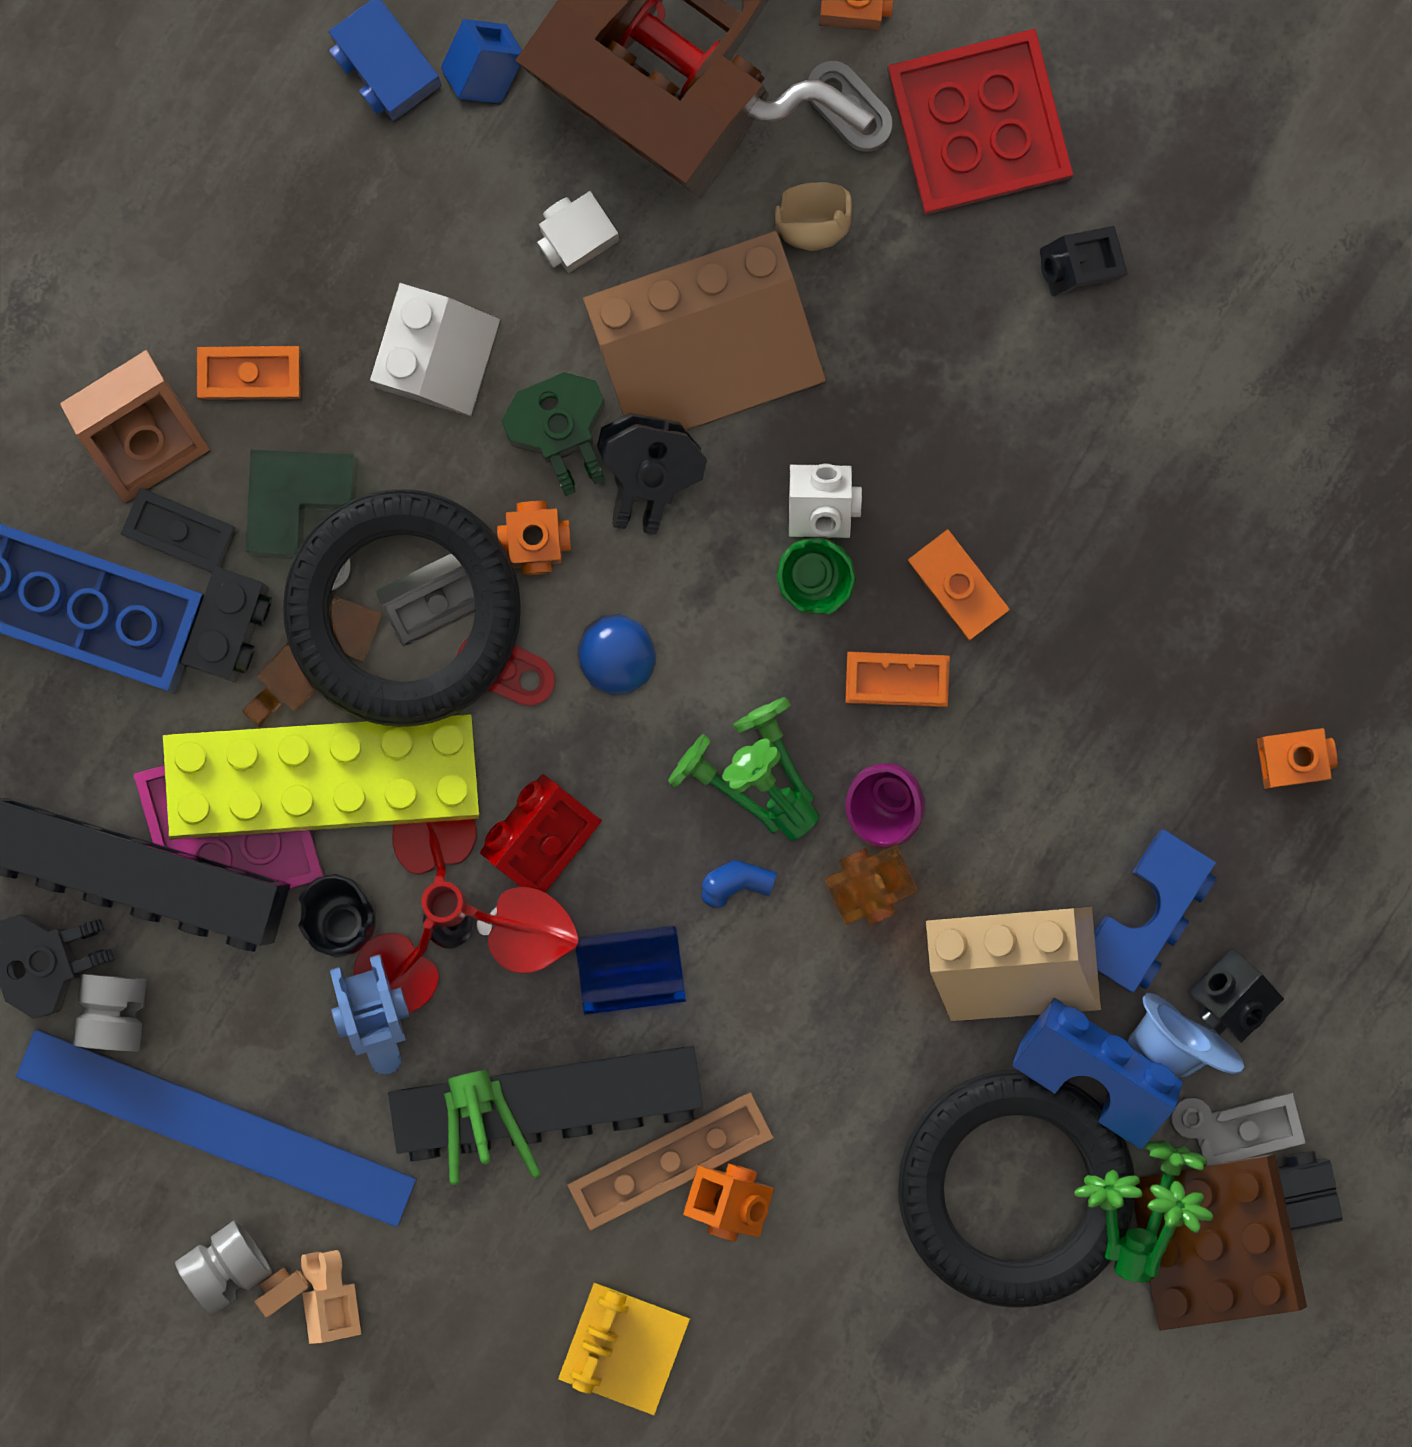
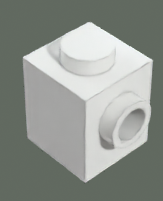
(575, 232)

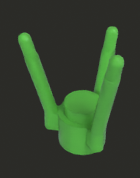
(472, 1096)

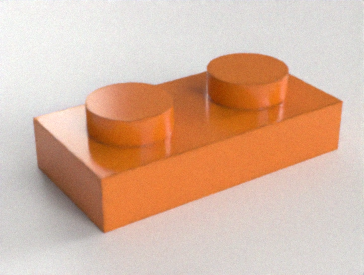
(249, 373)

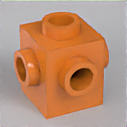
(540, 557)
(729, 1201)

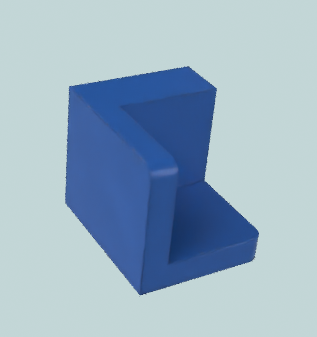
(482, 61)

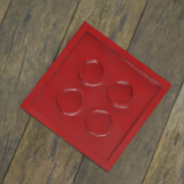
(980, 121)

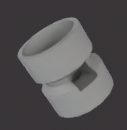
(110, 1012)
(225, 1266)

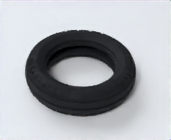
(308, 607)
(924, 1205)

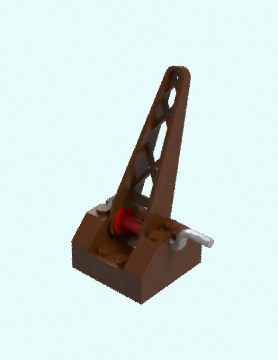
(686, 135)

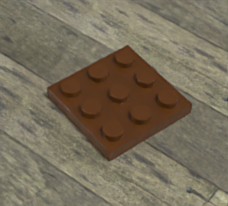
(1238, 1261)

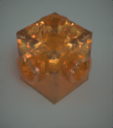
(861, 889)

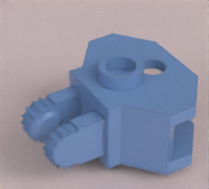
(371, 1015)

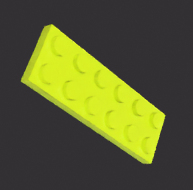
(319, 777)

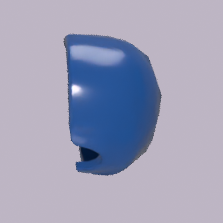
(616, 654)

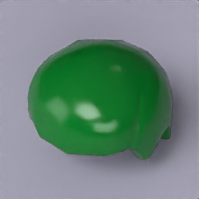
(816, 576)

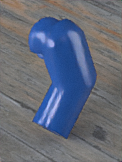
(732, 878)

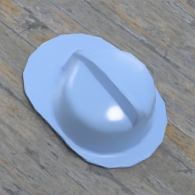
(1180, 1042)

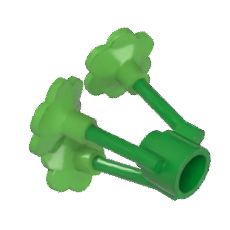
(752, 767)

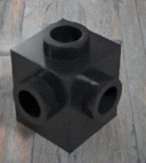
(1235, 997)

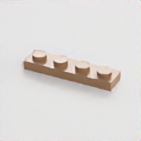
(669, 1161)

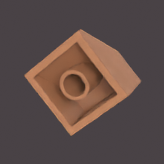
(134, 426)

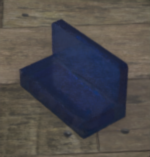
(630, 970)

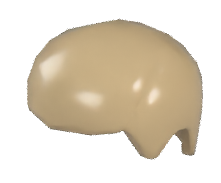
(814, 215)

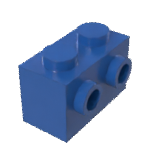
(384, 60)

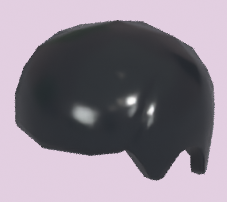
(336, 915)

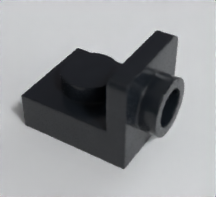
(1082, 260)

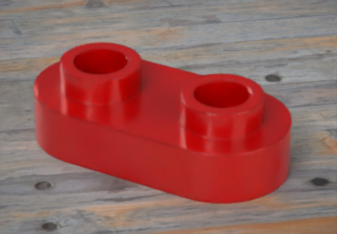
(509, 683)

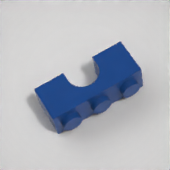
(1176, 877)
(1069, 1045)

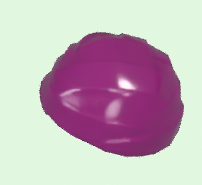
(885, 805)

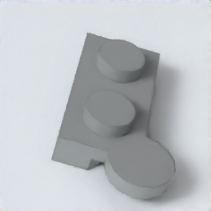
(1240, 1130)

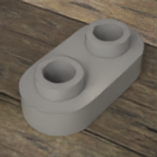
(862, 95)

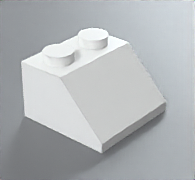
(434, 350)

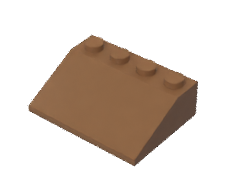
(707, 335)

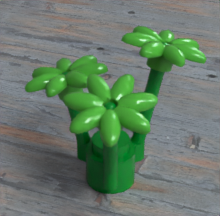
(1139, 1252)

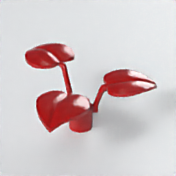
(528, 927)

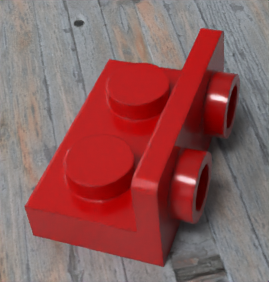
(539, 835)

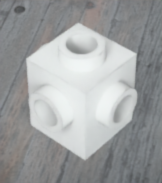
(822, 501)

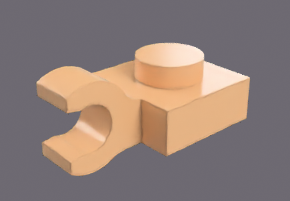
(331, 1306)

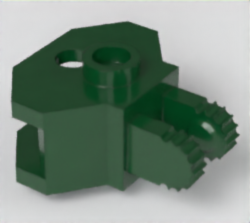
(559, 429)

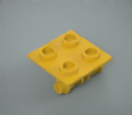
(623, 1349)

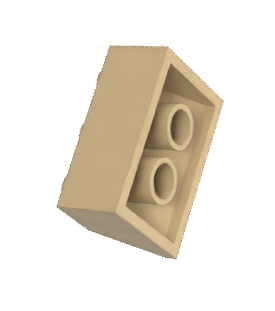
(1014, 963)

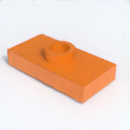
(958, 585)
(897, 679)

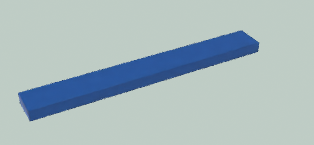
(216, 1127)

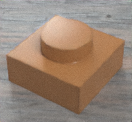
(280, 1290)

